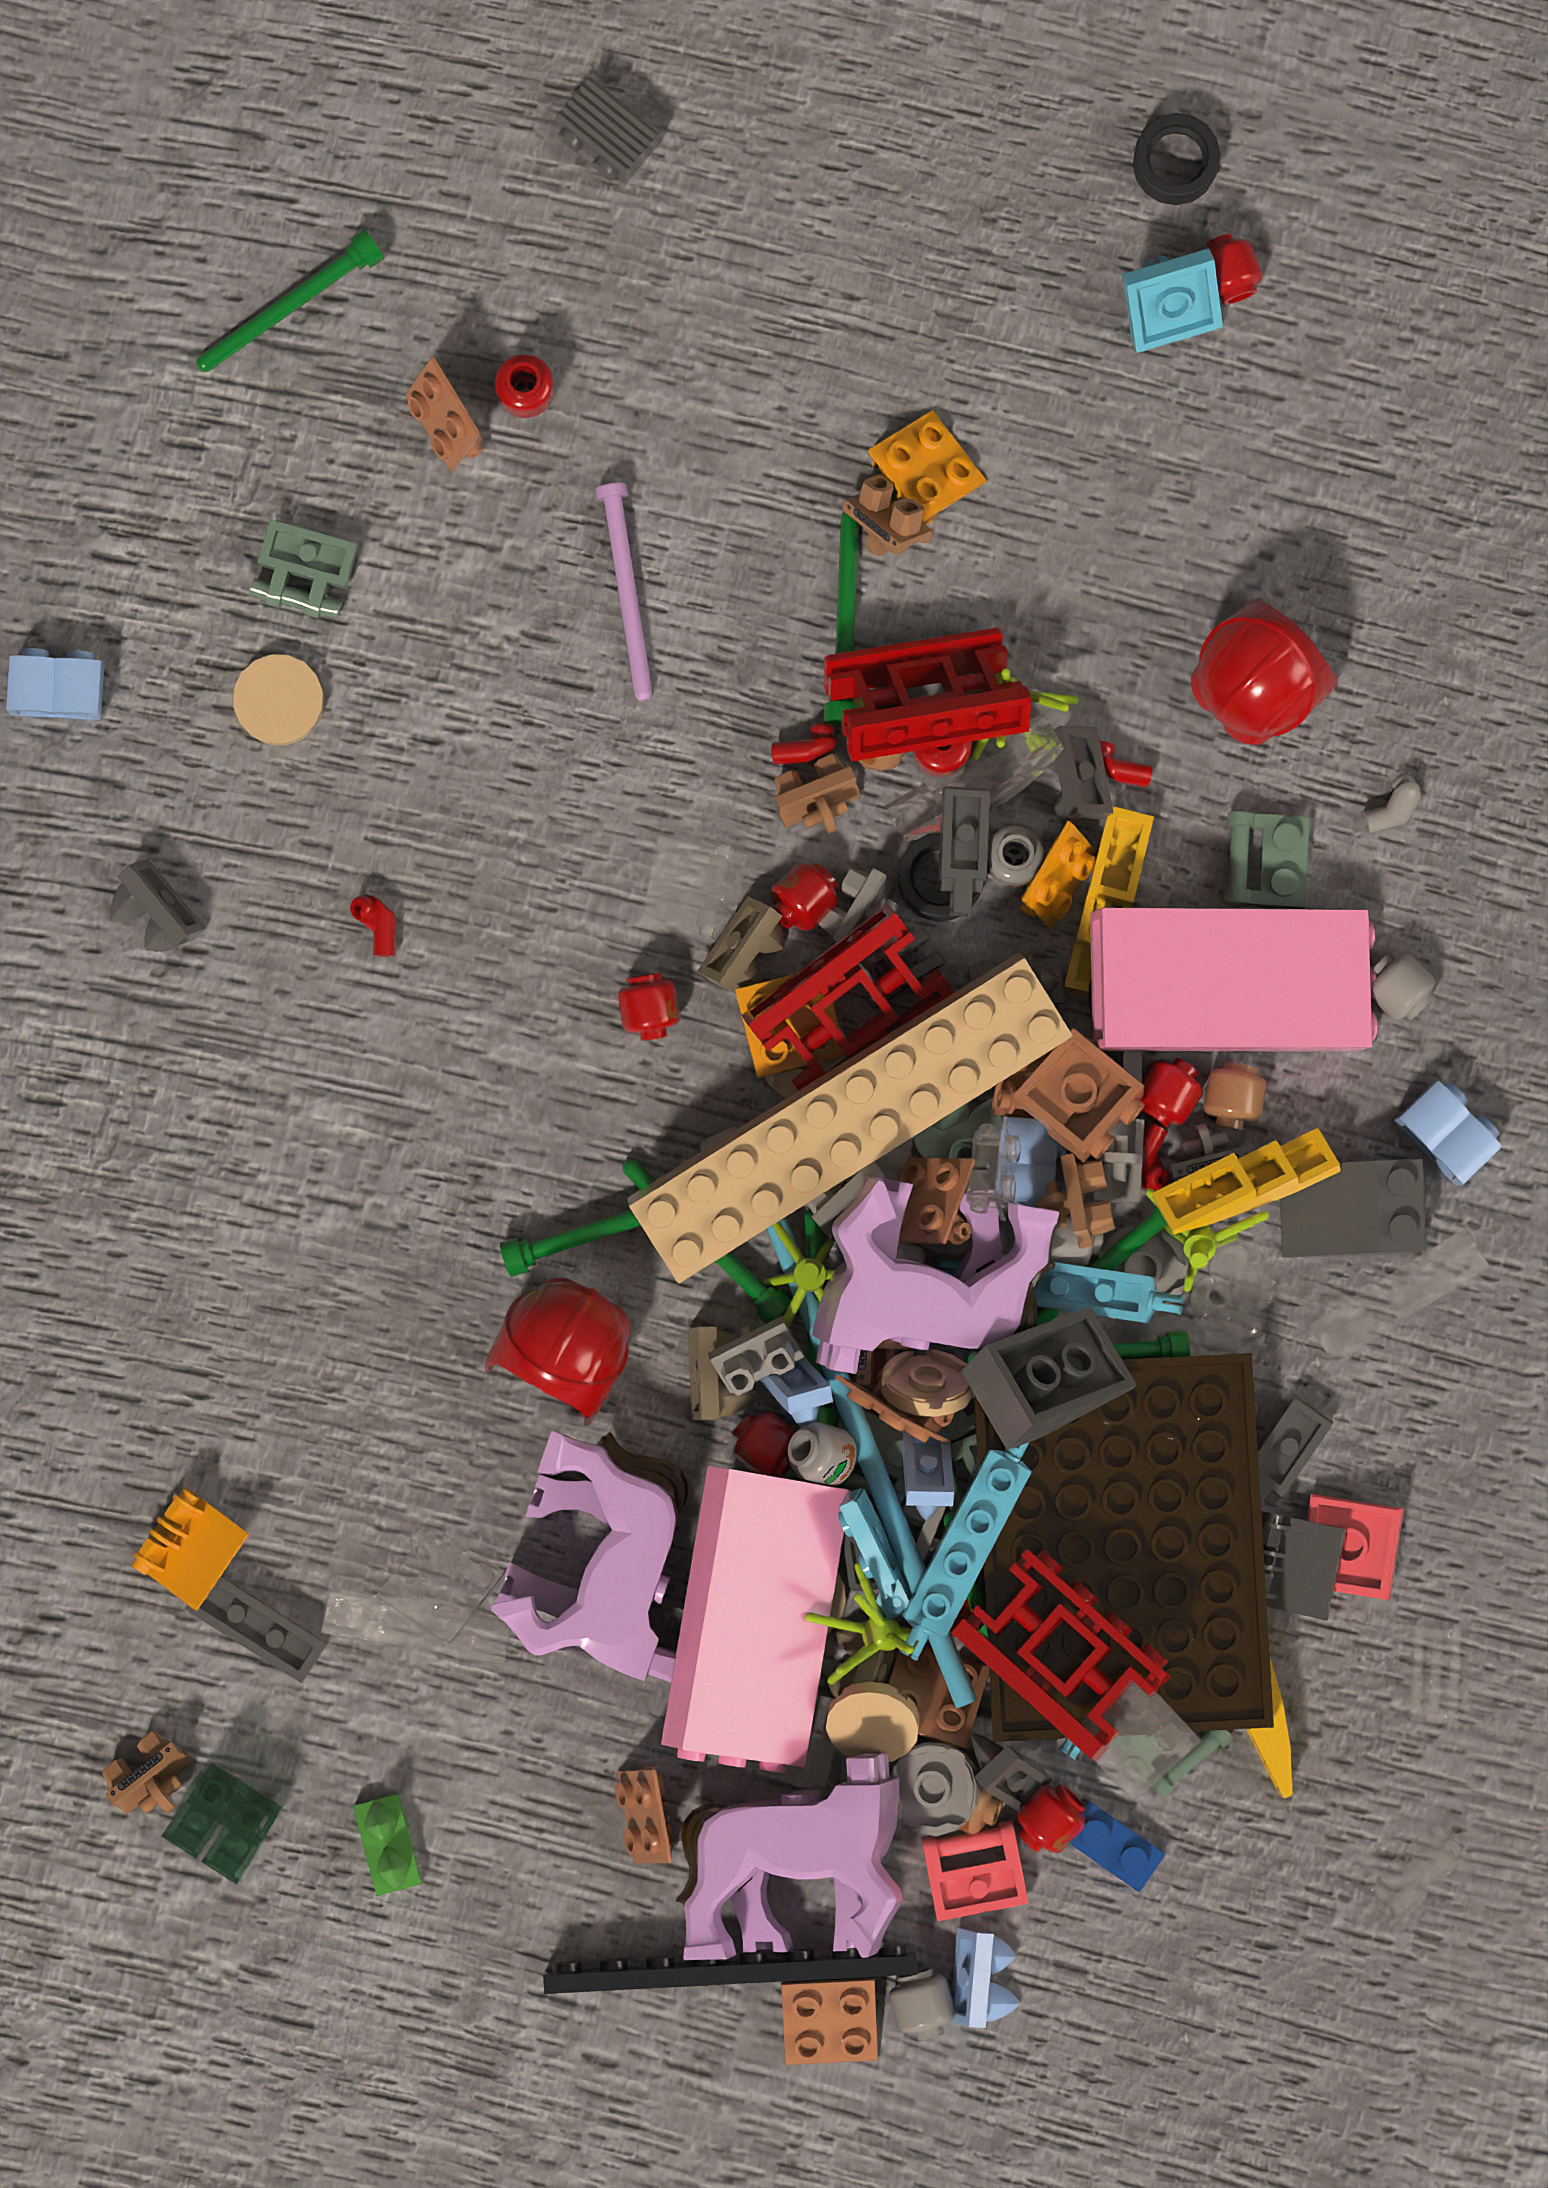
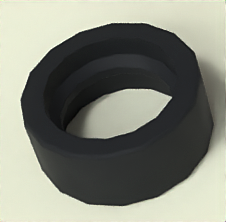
(1183, 125)
(907, 888)

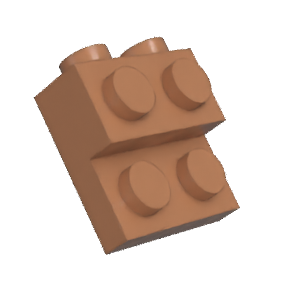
(1081, 1097)

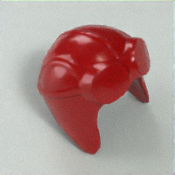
(1260, 674)
(564, 1343)

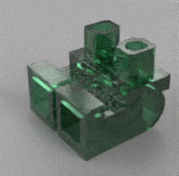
(228, 1802)

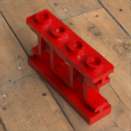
(930, 719)
(831, 977)
(1039, 1679)

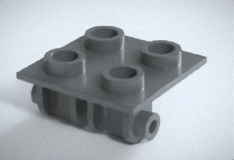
(1300, 1564)

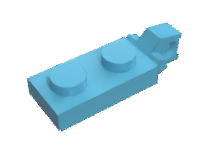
(876, 1554)

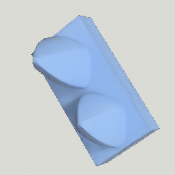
(799, 1392)
(927, 1473)
(973, 1995)

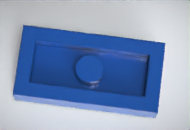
(1117, 1847)

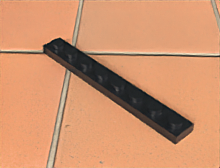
(751, 1968)

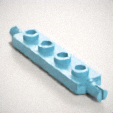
(1105, 1291)
(965, 1546)

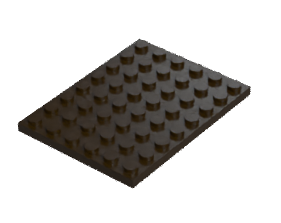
(1164, 1526)

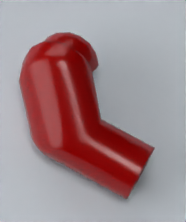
(805, 750)
(379, 920)
(1153, 1173)

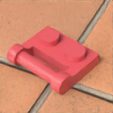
(977, 1886)

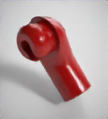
(1123, 770)

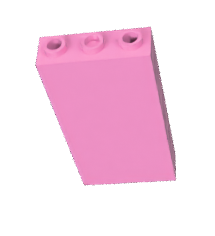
(1231, 979)
(744, 1648)

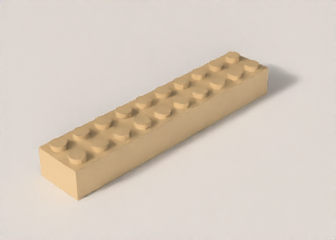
(849, 1117)

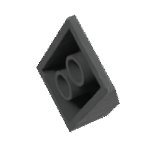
(1357, 1212)
(1047, 1377)

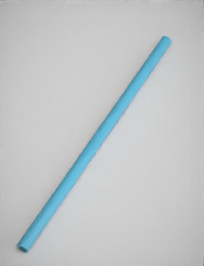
(879, 1486)

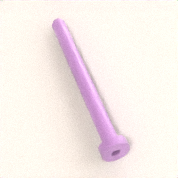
(612, 497)

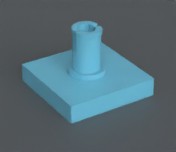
(1172, 300)

